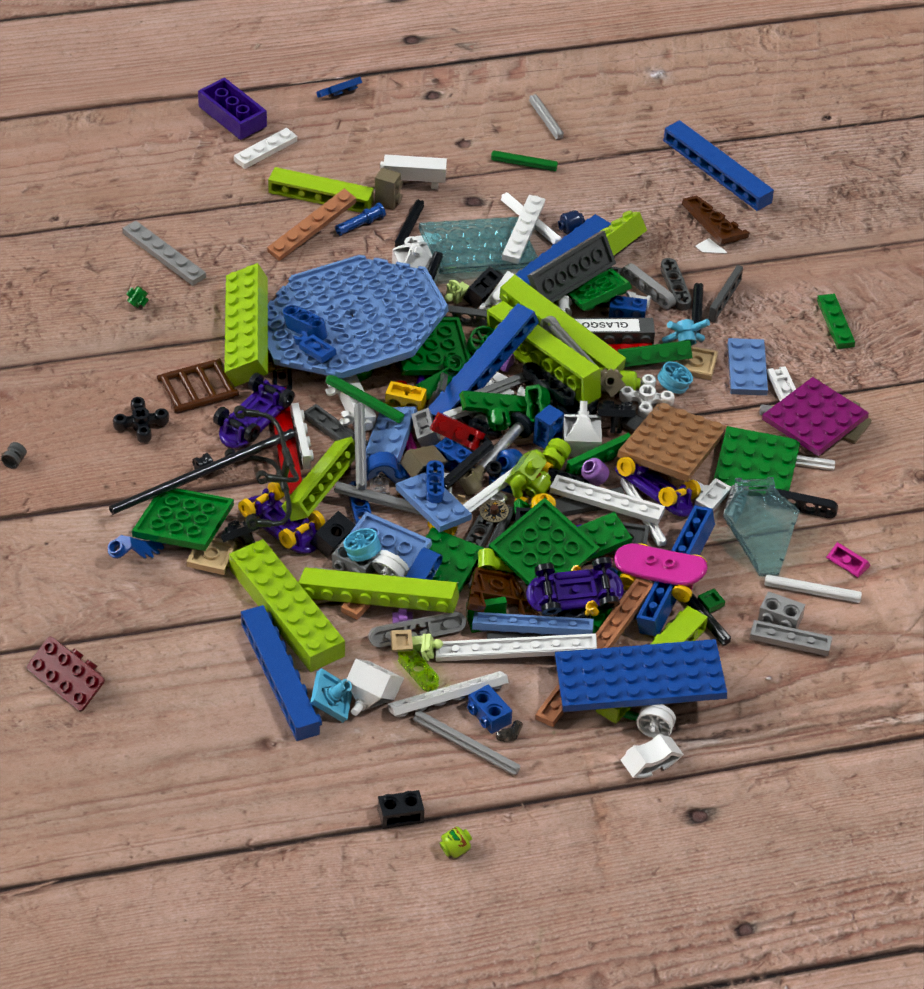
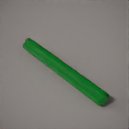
(365, 398)

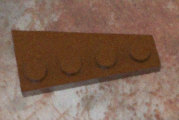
(714, 221)

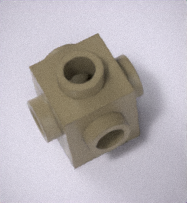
(617, 383)

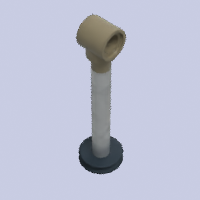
(521, 427)

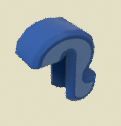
(387, 464)

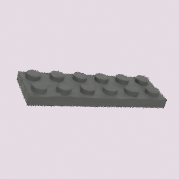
(573, 267)

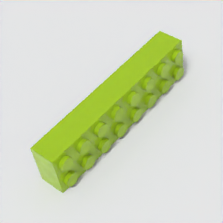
(246, 324)
(554, 357)
(291, 608)

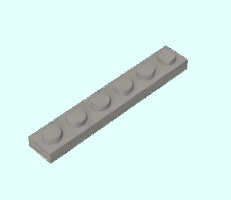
(164, 253)

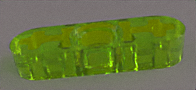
(419, 676)

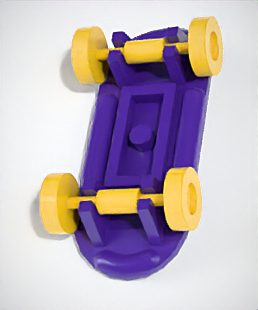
(674, 499)
(292, 535)

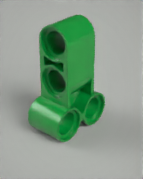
(432, 381)

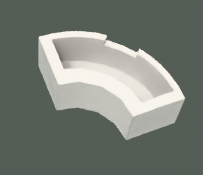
(649, 757)

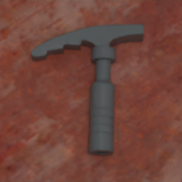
(441, 387)

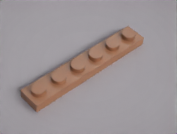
(311, 224)

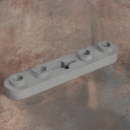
(436, 626)

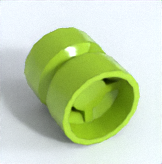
(557, 452)

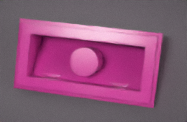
(848, 560)

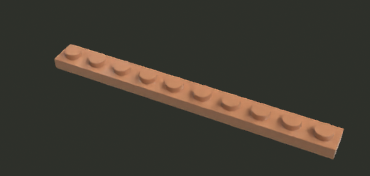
(606, 637)

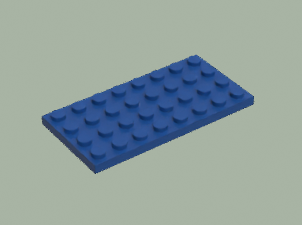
(640, 675)

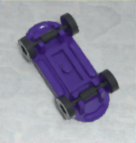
(266, 398)
(574, 589)

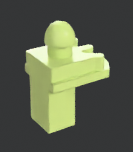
(455, 291)
(426, 645)

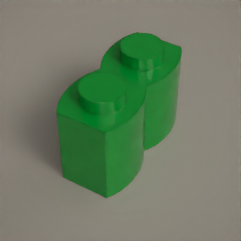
(537, 399)

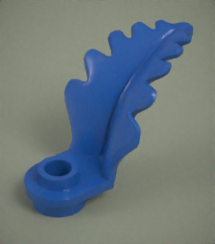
(126, 543)

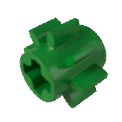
(137, 296)

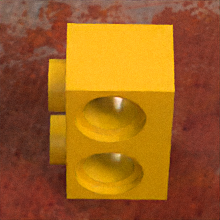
(405, 395)

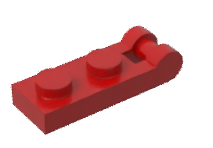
(456, 431)

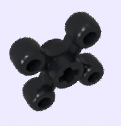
(141, 419)

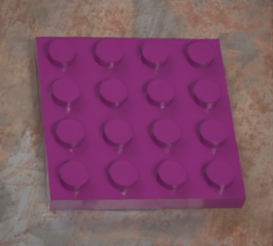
(815, 416)

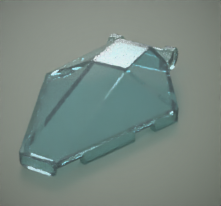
(761, 523)

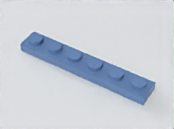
(531, 624)

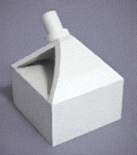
(415, 254)
(582, 431)
(372, 685)

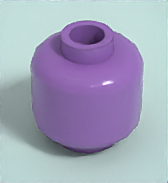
(595, 471)

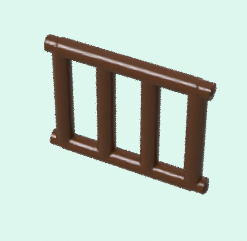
(199, 369)

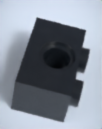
(324, 538)

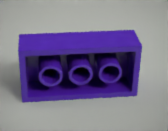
(232, 108)

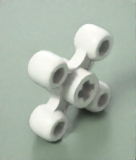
(646, 395)

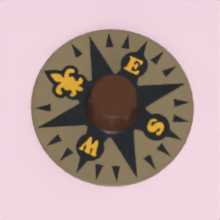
(494, 511)

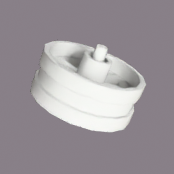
(390, 564)
(659, 720)

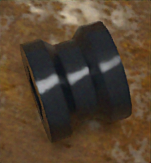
(204, 460)

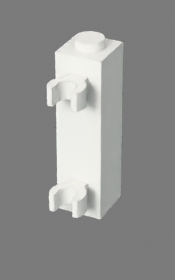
(417, 168)
(348, 403)

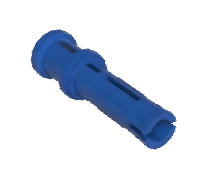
(367, 216)

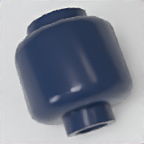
(570, 220)

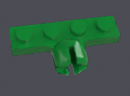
(495, 406)

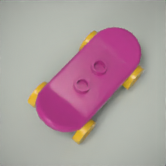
(660, 566)

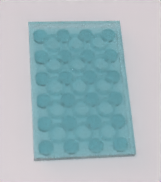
(473, 244)

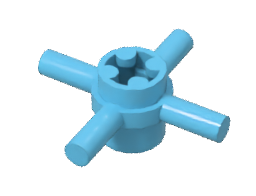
(686, 330)

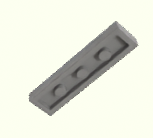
(791, 638)

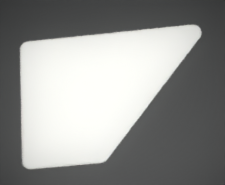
(710, 247)

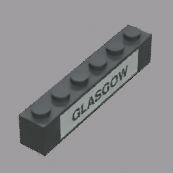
(621, 329)

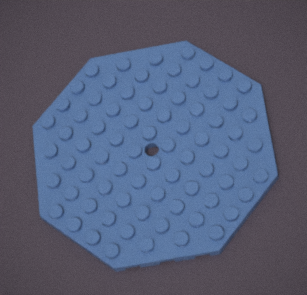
(390, 308)

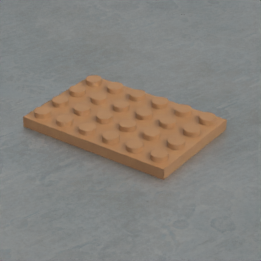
(672, 441)

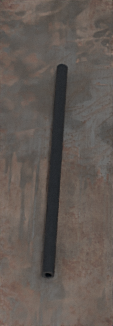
(199, 472)

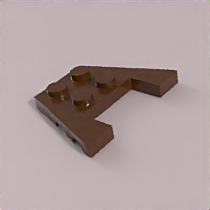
(495, 584)

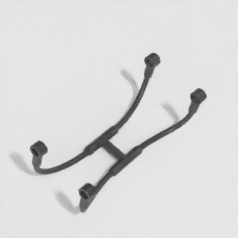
(281, 476)

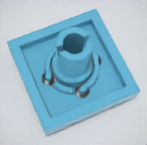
(331, 690)

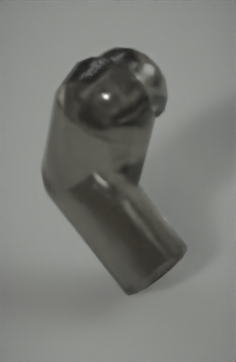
(509, 734)

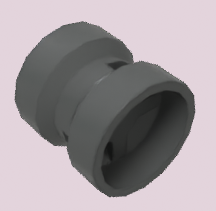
(13, 455)

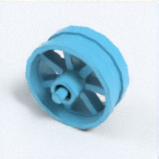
(675, 377)
(362, 544)

